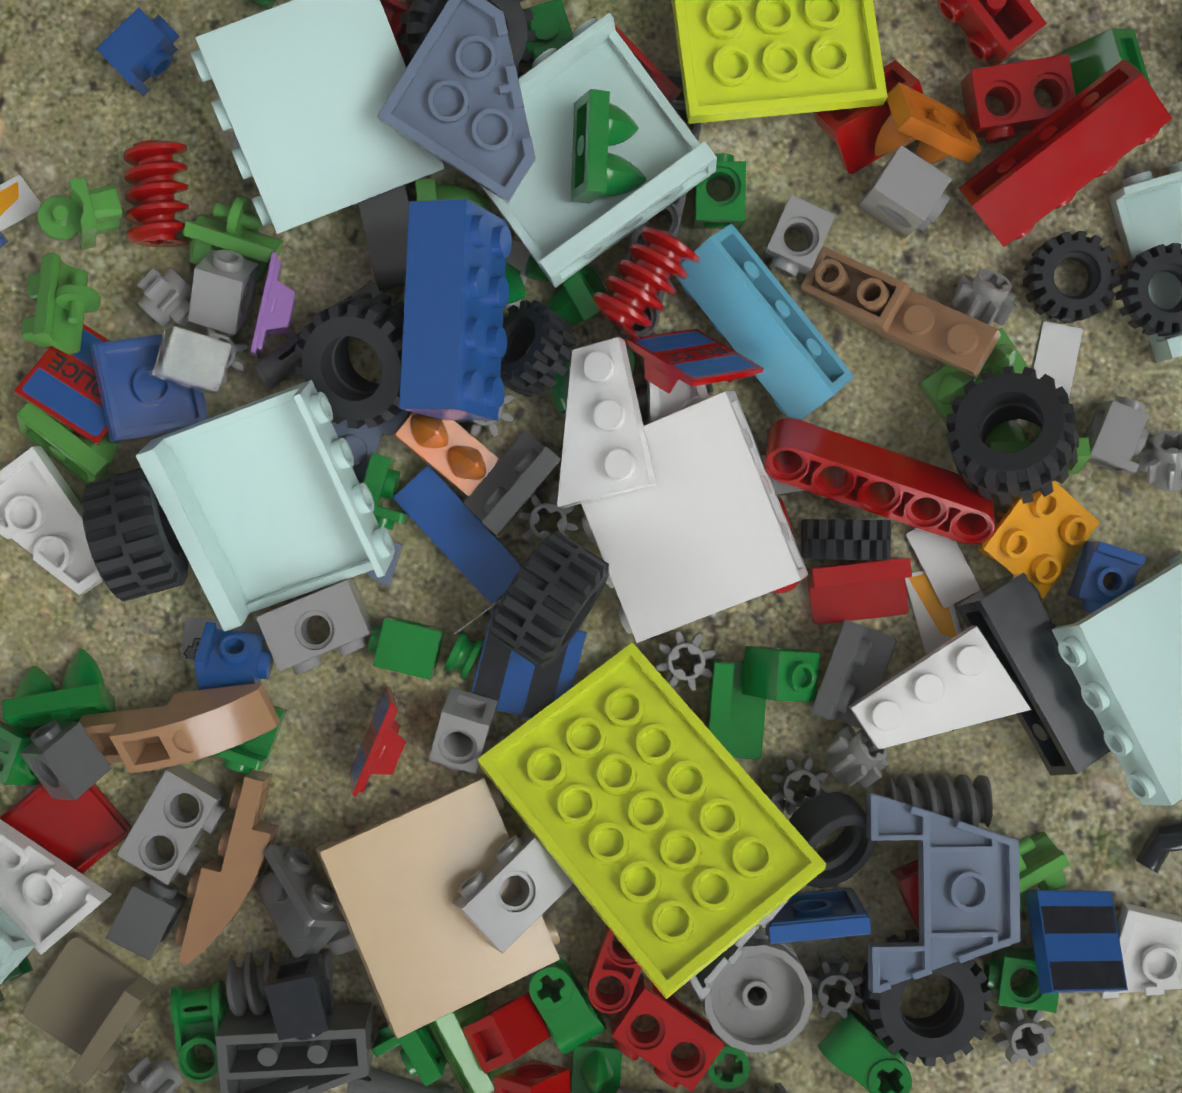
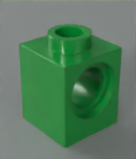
(717, 214)
(406, 647)
(781, 673)
(1027, 996)

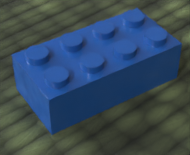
(454, 311)

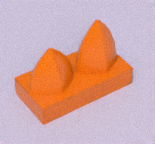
(937, 127)
(447, 450)

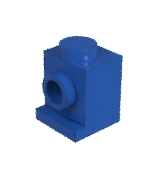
(140, 48)
(1097, 561)
(231, 658)

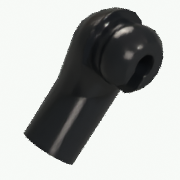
(1164, 839)

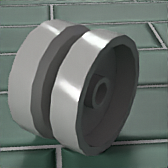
(766, 1016)

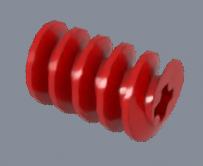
(154, 193)
(643, 280)

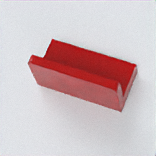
(858, 128)
(858, 590)

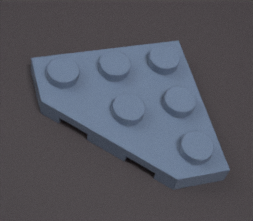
(466, 98)

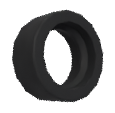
(850, 850)

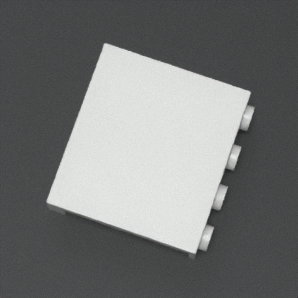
(705, 529)

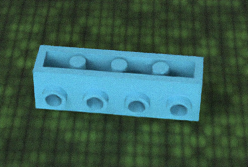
(764, 324)

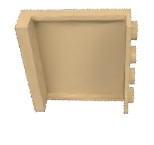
(398, 905)

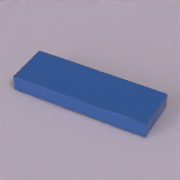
(459, 533)

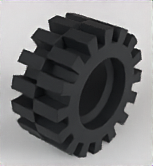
(1100, 277)
(1136, 295)
(550, 342)
(846, 539)

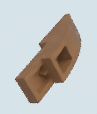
(900, 314)
(185, 730)
(226, 885)

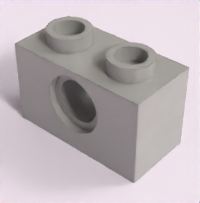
(906, 193)
(287, 626)
(541, 886)

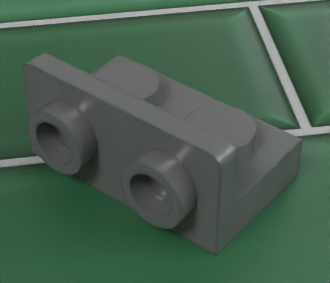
(512, 482)
(853, 671)
(298, 900)

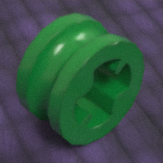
(463, 655)
(738, 1073)

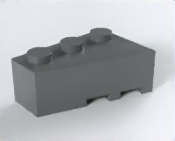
(257, 1062)

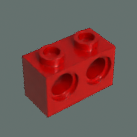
(1015, 88)
(675, 1025)

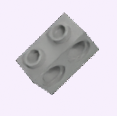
(165, 818)

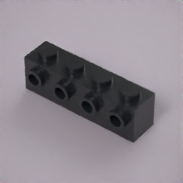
(1023, 640)

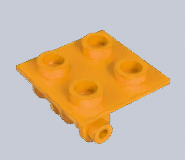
(1040, 536)

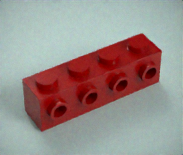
(994, 26)
(1066, 152)

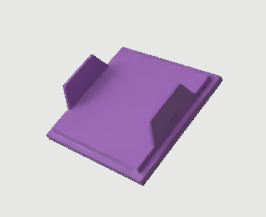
(275, 308)

